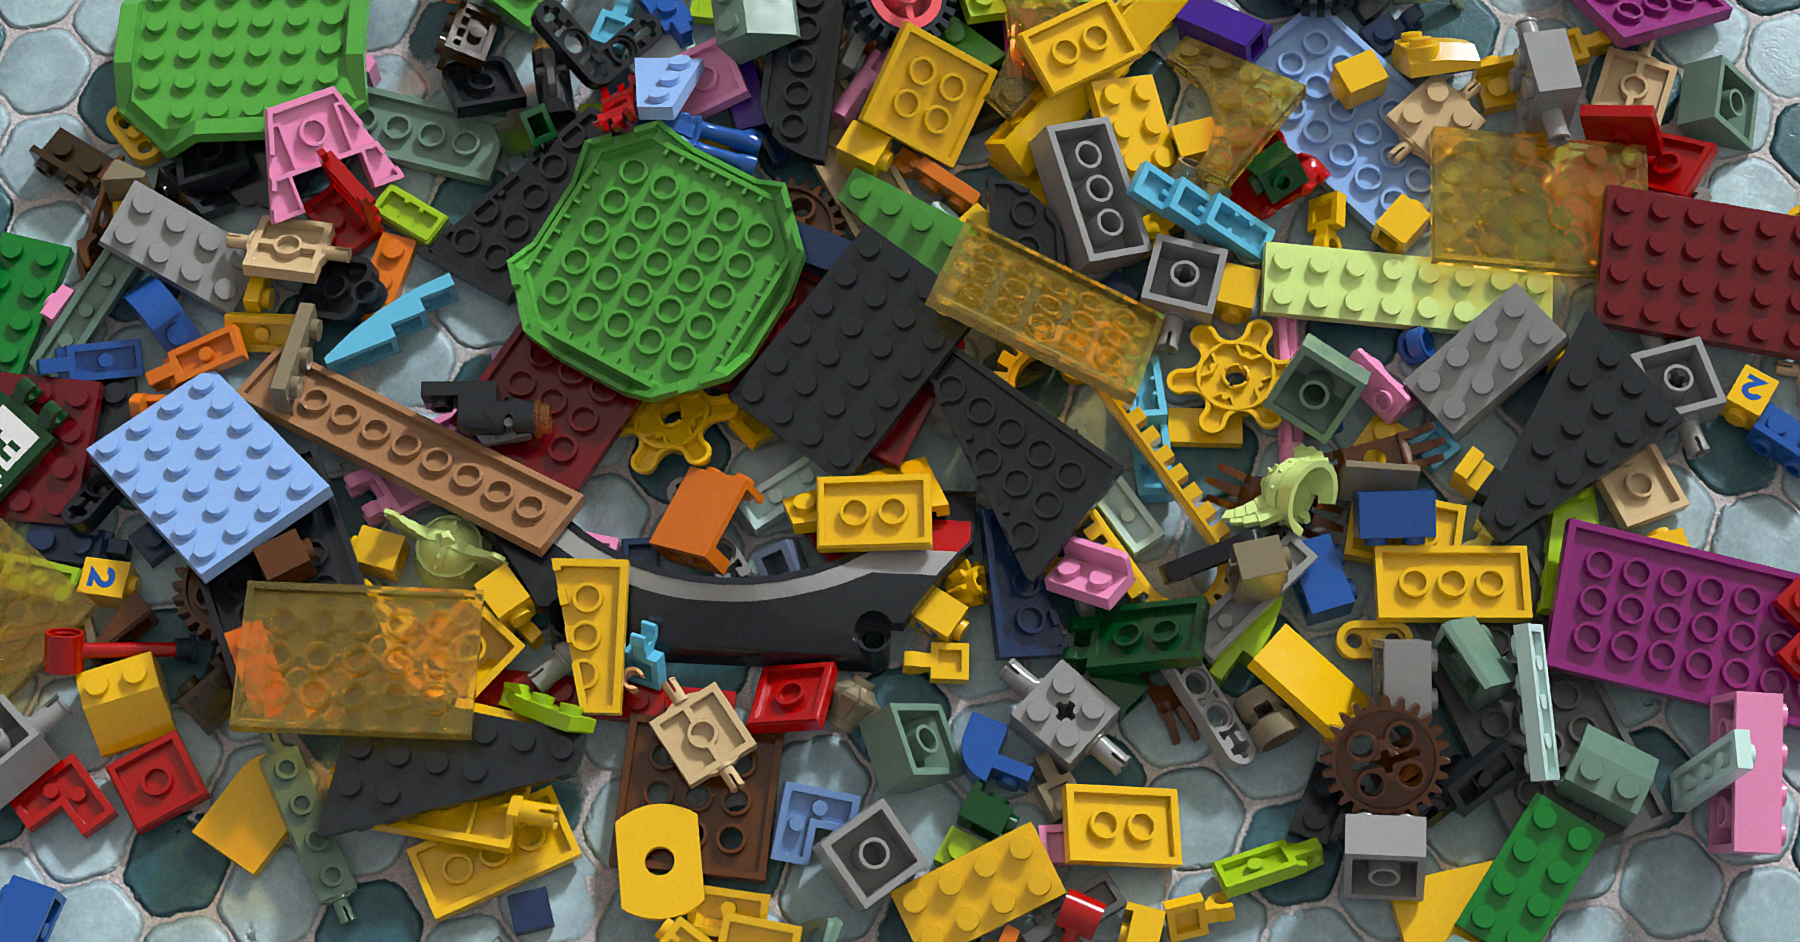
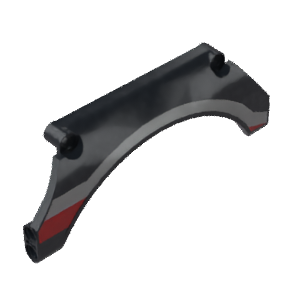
(773, 619)

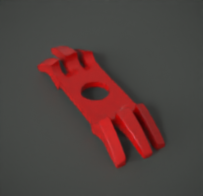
(616, 106)

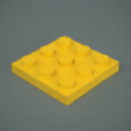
(927, 95)

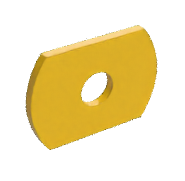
(664, 895)

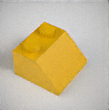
(126, 703)

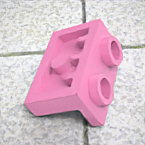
(1382, 391)
(1091, 573)

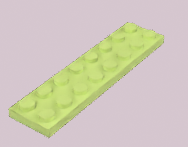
(1384, 288)

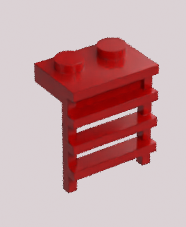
(345, 205)

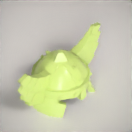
(1289, 492)
(448, 551)

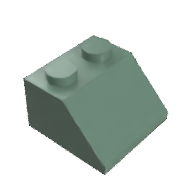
(754, 26)
(1718, 104)
(1317, 388)
(1473, 662)
(910, 747)
(1608, 776)

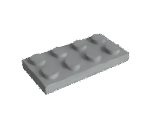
(177, 248)

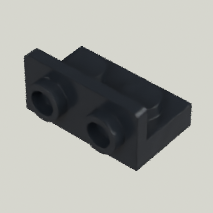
(202, 203)
(1319, 811)

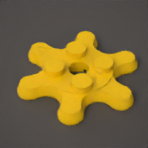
(1217, 361)
(680, 437)

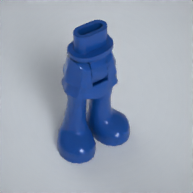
(745, 142)

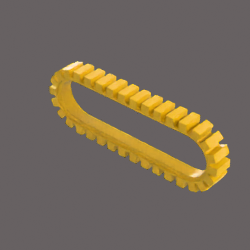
(1158, 460)

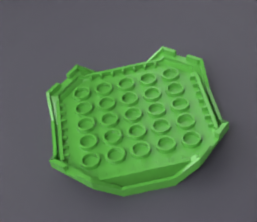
(217, 64)
(658, 266)

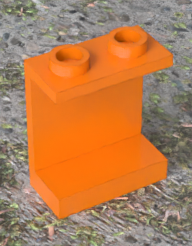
(700, 516)

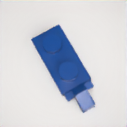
(673, 17)
(96, 360)

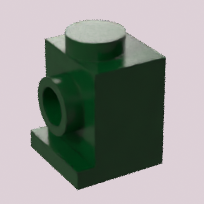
(986, 814)

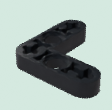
(599, 56)
(88, 508)
(1210, 556)

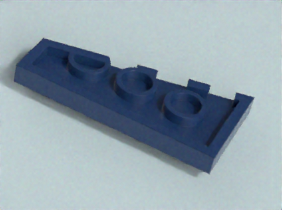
(1020, 613)

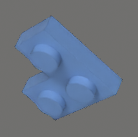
(802, 811)

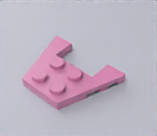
(302, 128)

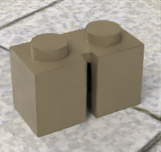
(1258, 570)

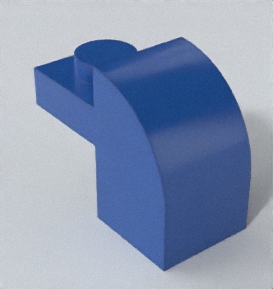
(160, 313)
(983, 759)

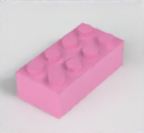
(1748, 812)

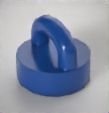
(1419, 344)

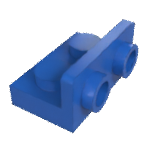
(1777, 437)

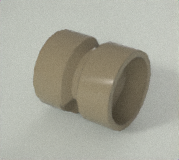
(1272, 729)

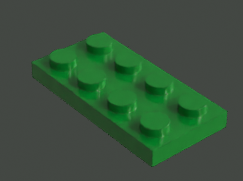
(28, 275)
(1530, 875)

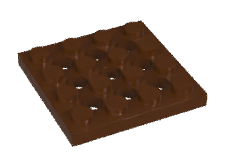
(753, 822)

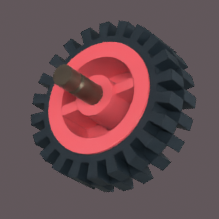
(884, 17)

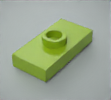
(410, 215)

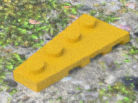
(802, 508)
(595, 621)

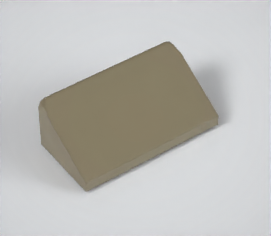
(119, 179)
(1375, 477)

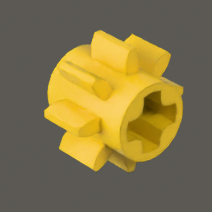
(967, 583)

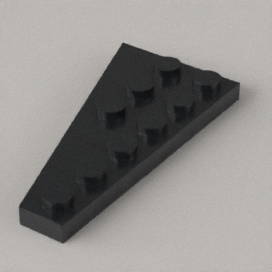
(511, 214)

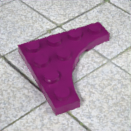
(1645, 20)

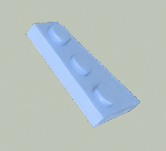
(665, 85)

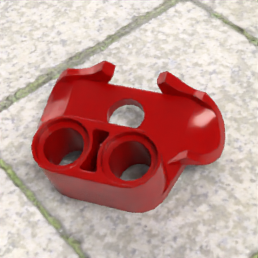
(1261, 206)

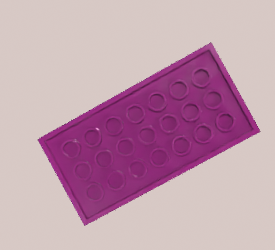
(1667, 618)

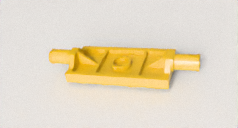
(478, 825)

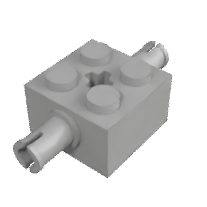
(1544, 81)
(1182, 284)
(1688, 382)
(1068, 740)
(23, 745)

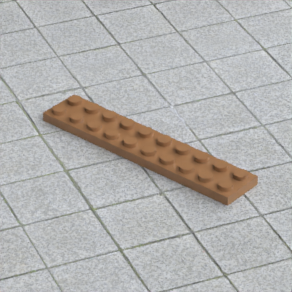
(420, 455)

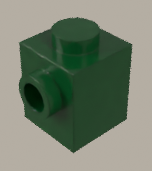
(525, 131)
(1275, 172)
(1123, 689)

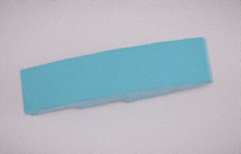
(1198, 212)
(378, 335)
(1153, 404)

